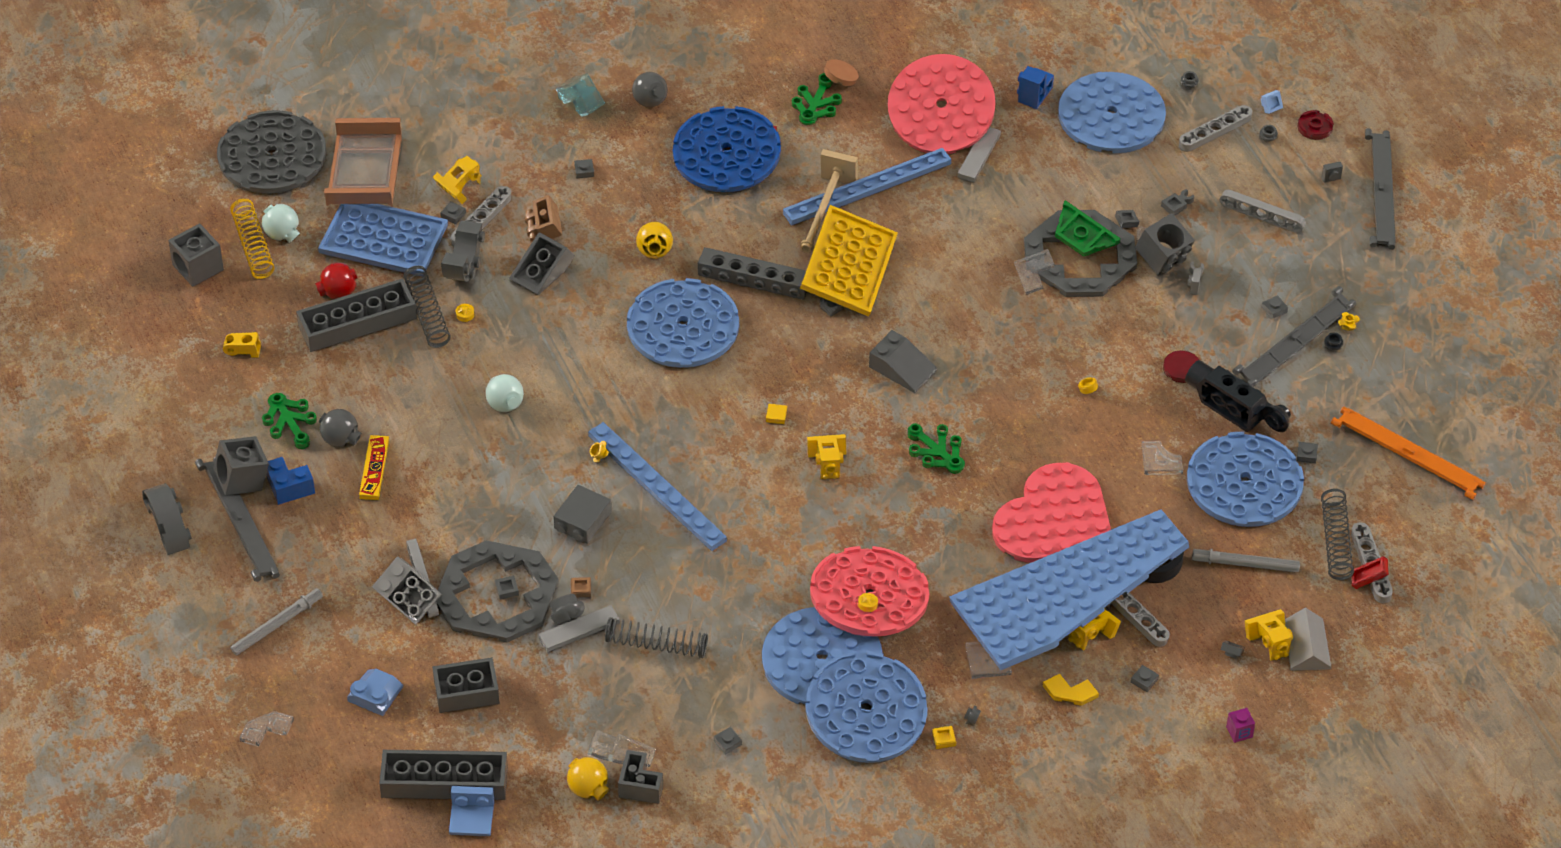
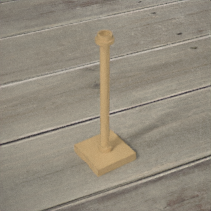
(834, 168)

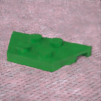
(1083, 232)

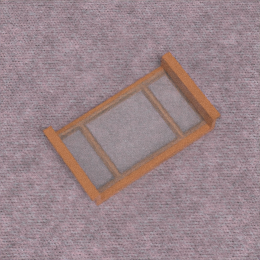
(365, 161)

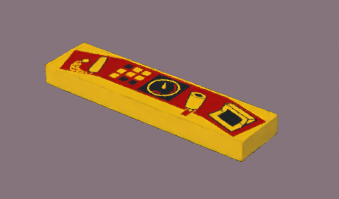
(374, 467)

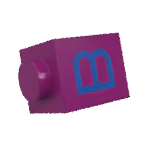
(1240, 725)

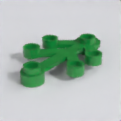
(809, 116)
(279, 402)
(953, 463)

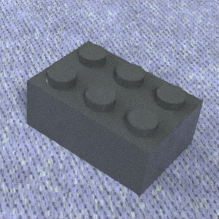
(466, 685)

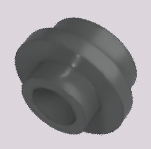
(1189, 79)
(1268, 133)
(972, 715)

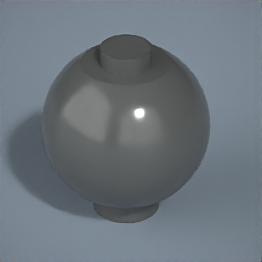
(649, 89)
(339, 428)

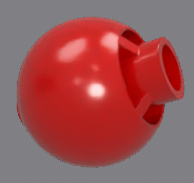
(337, 281)

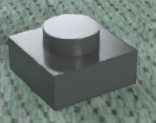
(584, 168)
(1332, 171)
(453, 212)
(1127, 218)
(1274, 307)
(1307, 452)
(506, 587)
(1232, 649)
(1144, 678)
(727, 740)

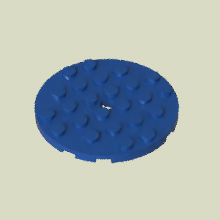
(701, 142)

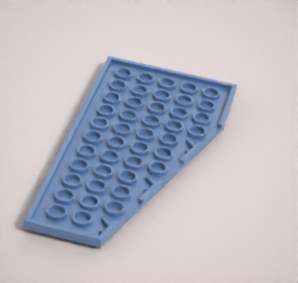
(1051, 597)

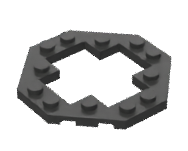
(1084, 287)
(509, 558)

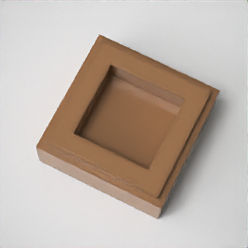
(581, 587)

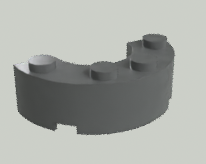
(465, 256)
(167, 515)

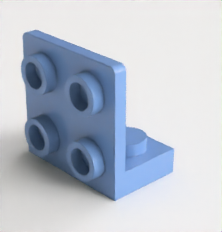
(471, 811)

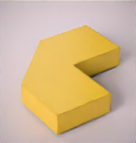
(1079, 694)

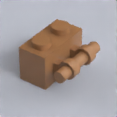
(546, 218)

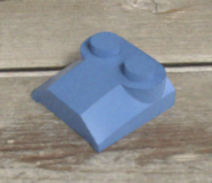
(375, 691)

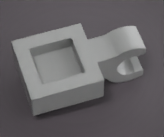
(1194, 280)

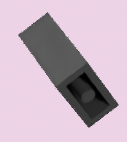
(582, 514)

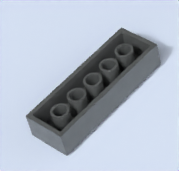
(356, 315)
(433, 773)

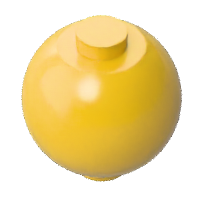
(654, 240)
(587, 778)

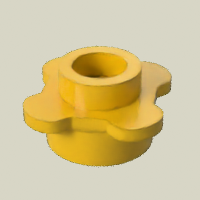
(1348, 321)
(599, 451)

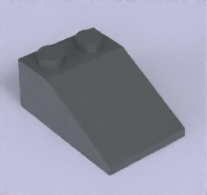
(542, 264)
(901, 362)

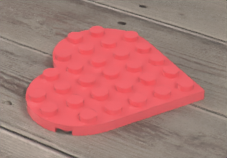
(1057, 511)

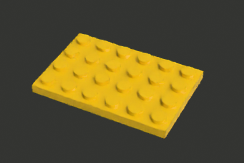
(849, 260)

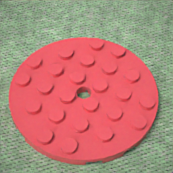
(936, 79)
(893, 578)

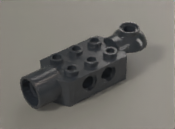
(1235, 398)

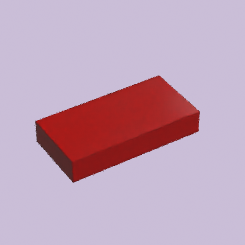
(1370, 572)

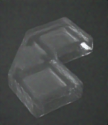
(273, 722)

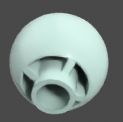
(280, 222)
(504, 393)

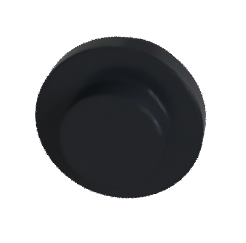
(1333, 341)

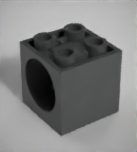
(1168, 231)
(196, 255)
(240, 465)

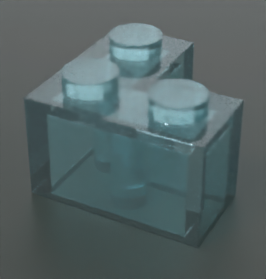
(582, 93)

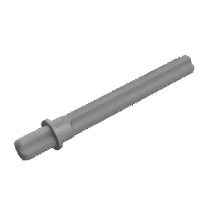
(1245, 560)
(299, 606)

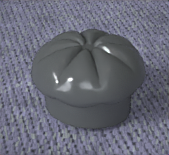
(566, 609)

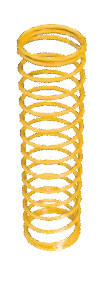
(253, 237)

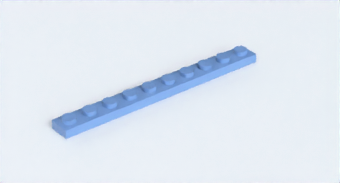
(869, 185)
(658, 487)

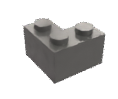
(637, 782)

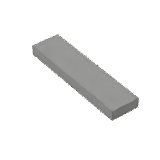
(978, 155)
(577, 629)

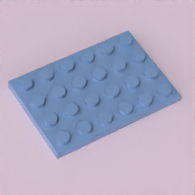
(383, 236)

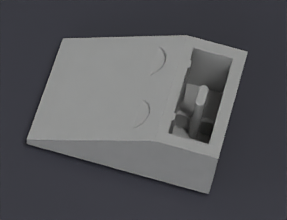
(407, 590)

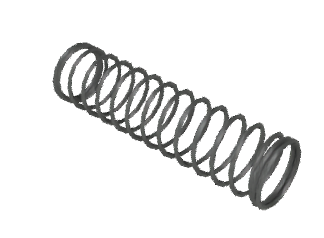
(435, 345)
(1342, 563)
(610, 632)

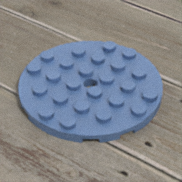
(1086, 116)
(709, 317)
(1217, 486)
(793, 648)
(862, 734)

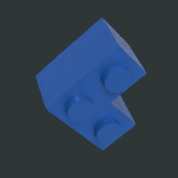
(1034, 86)
(289, 484)

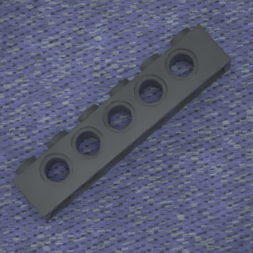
(751, 273)

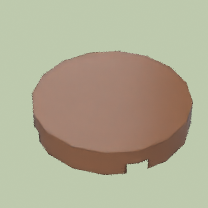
(841, 72)

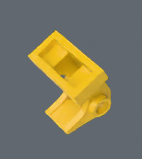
(453, 185)
(827, 458)
(1105, 623)
(1275, 637)

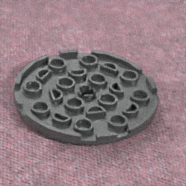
(296, 159)

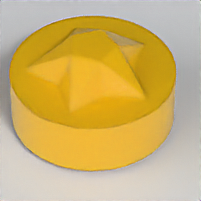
(464, 312)
(1088, 385)
(868, 602)

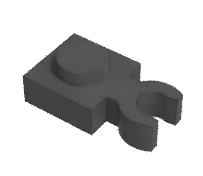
(1175, 203)

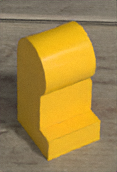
(242, 344)

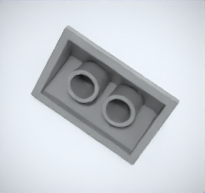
(1309, 642)

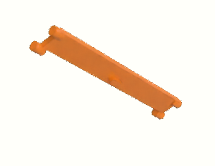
(1410, 451)

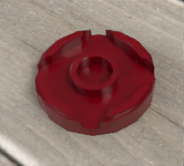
(1315, 125)
(1177, 365)

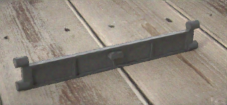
(1382, 189)
(1296, 339)
(244, 526)

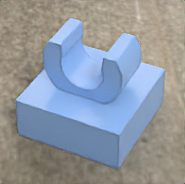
(1271, 101)

